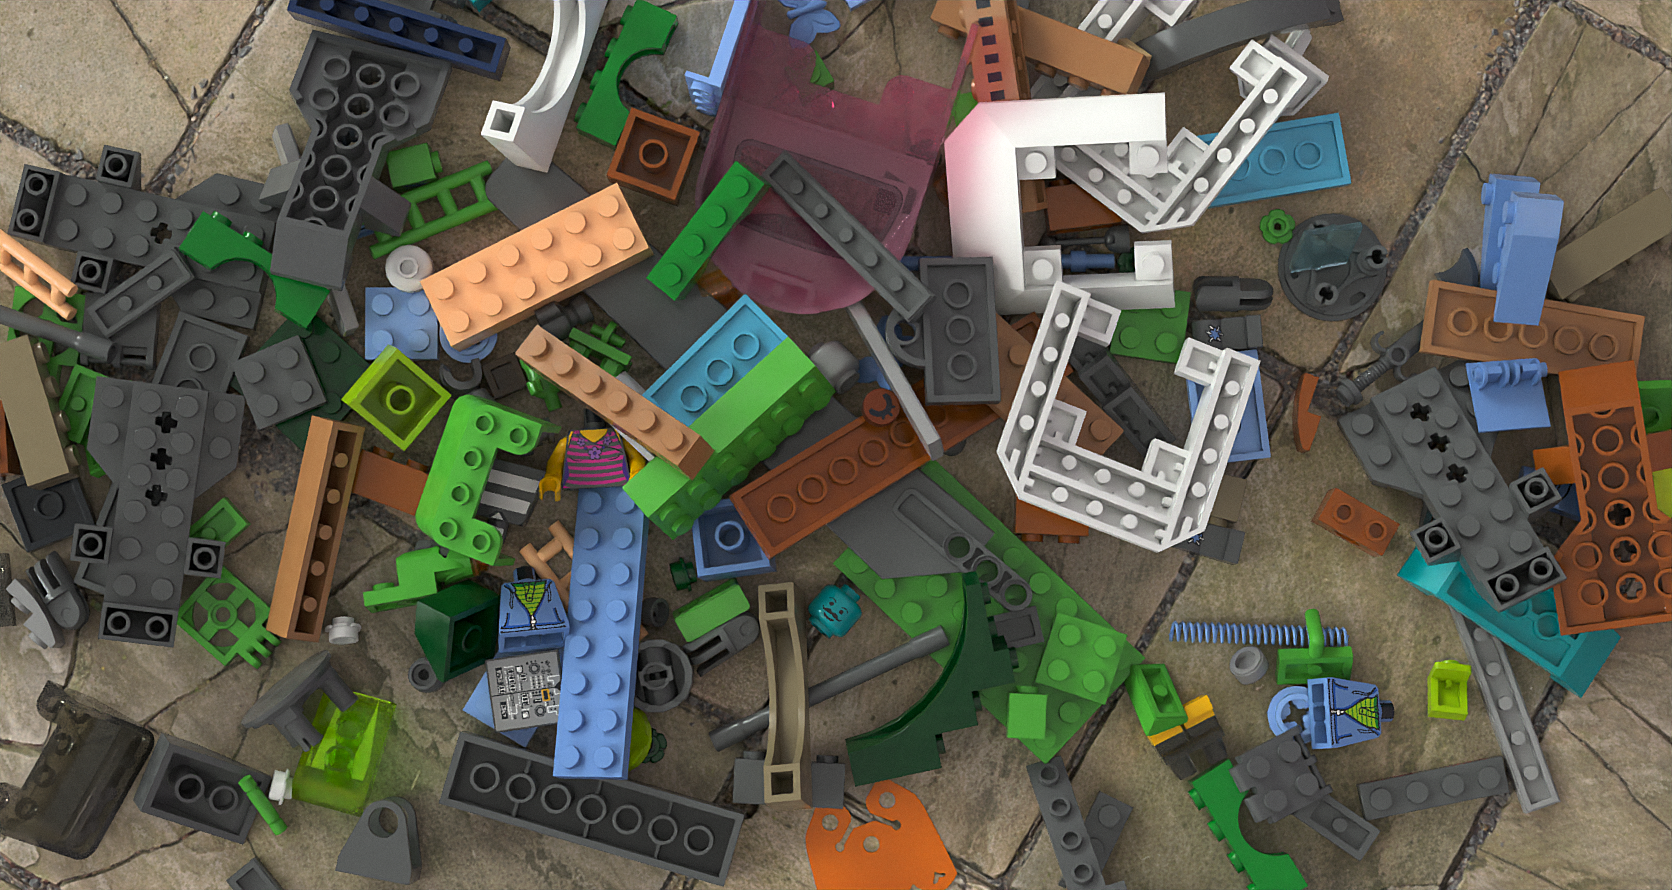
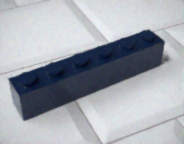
(408, 31)

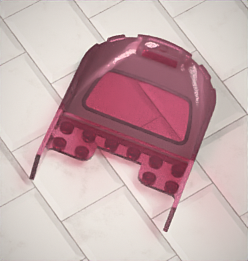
(861, 152)

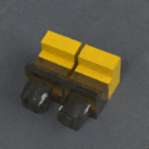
(1202, 732)

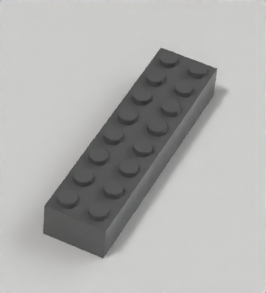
(602, 814)

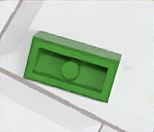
(711, 610)
(1154, 698)

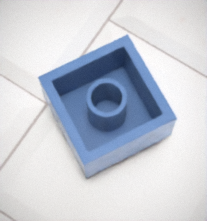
(727, 546)

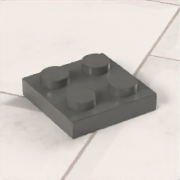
(279, 382)

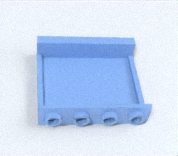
(707, 91)

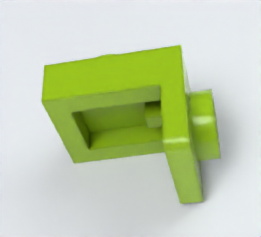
(1448, 690)

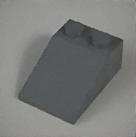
(198, 789)

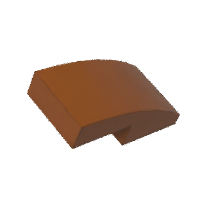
(1304, 422)

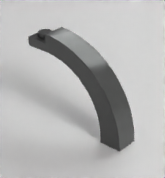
(1231, 29)

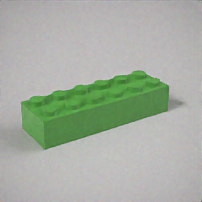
(742, 430)

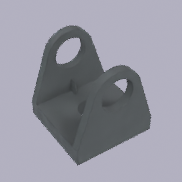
(384, 854)

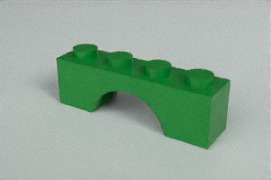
(644, 33)
(712, 223)
(215, 243)
(1220, 797)

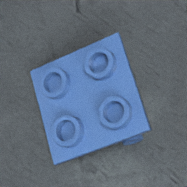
(1508, 394)

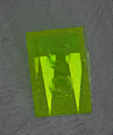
(346, 760)

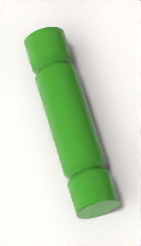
(262, 804)

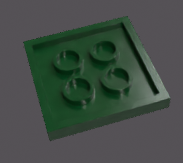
(336, 367)

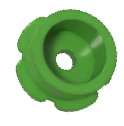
(1275, 236)

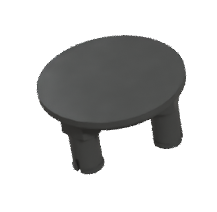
(1339, 290)
(284, 700)

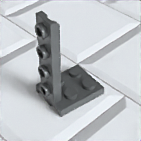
(1067, 827)

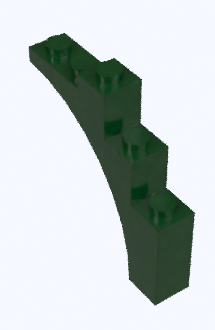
(915, 737)

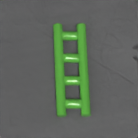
(453, 216)

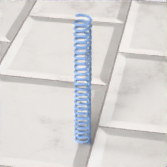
(1251, 633)

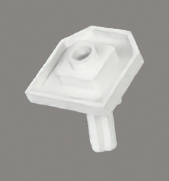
(1292, 53)

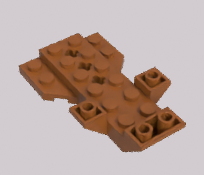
(1610, 465)

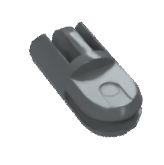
(1231, 293)
(59, 592)
(731, 636)

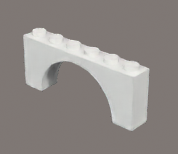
(532, 126)

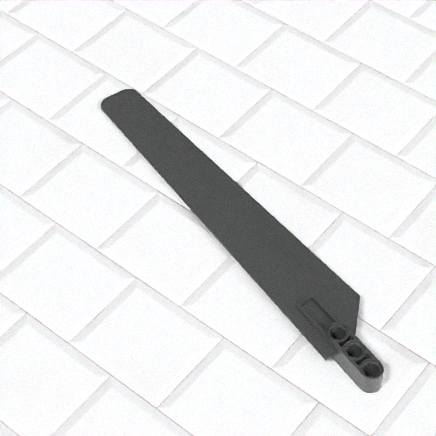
(895, 531)

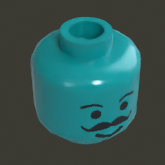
(835, 610)

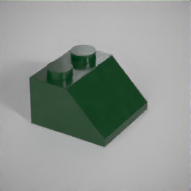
(458, 628)

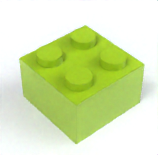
(396, 397)

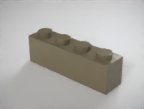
(1609, 244)
(35, 415)

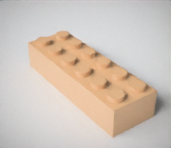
(536, 267)

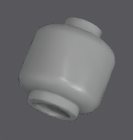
(836, 364)

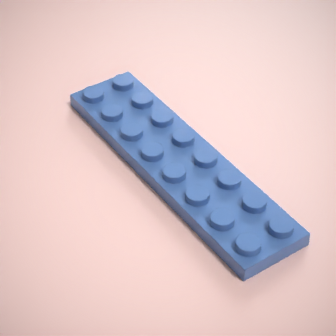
(602, 638)

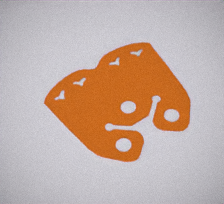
(903, 856)

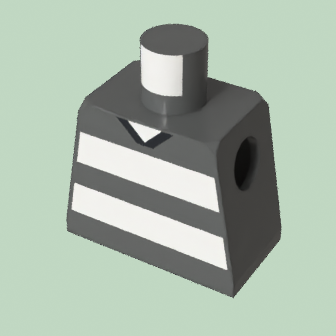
(510, 495)

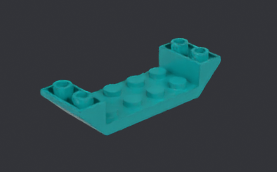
(1526, 627)

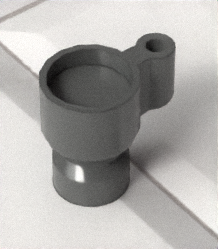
(561, 319)
(423, 677)

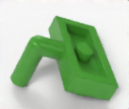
(1317, 661)

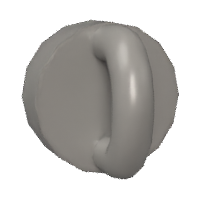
(1249, 665)

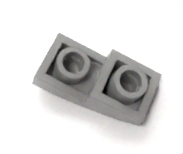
(43, 628)

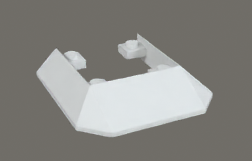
(1017, 142)
(1194, 168)
(1175, 486)

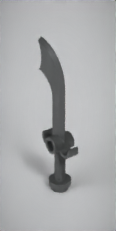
(1397, 354)

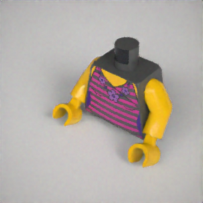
(590, 459)

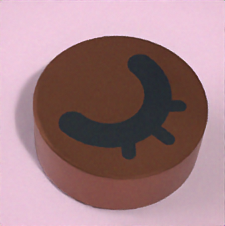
(880, 407)

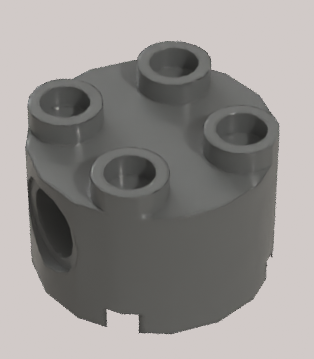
(662, 676)

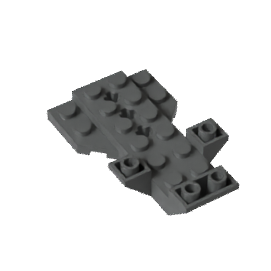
(337, 184)
(119, 225)
(1474, 520)
(150, 543)

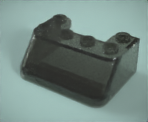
(77, 776)

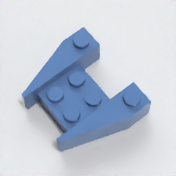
(1518, 245)

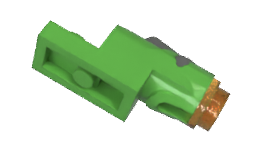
(421, 576)

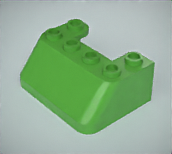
(462, 471)

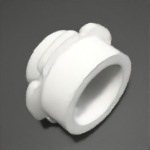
(343, 631)
(281, 786)

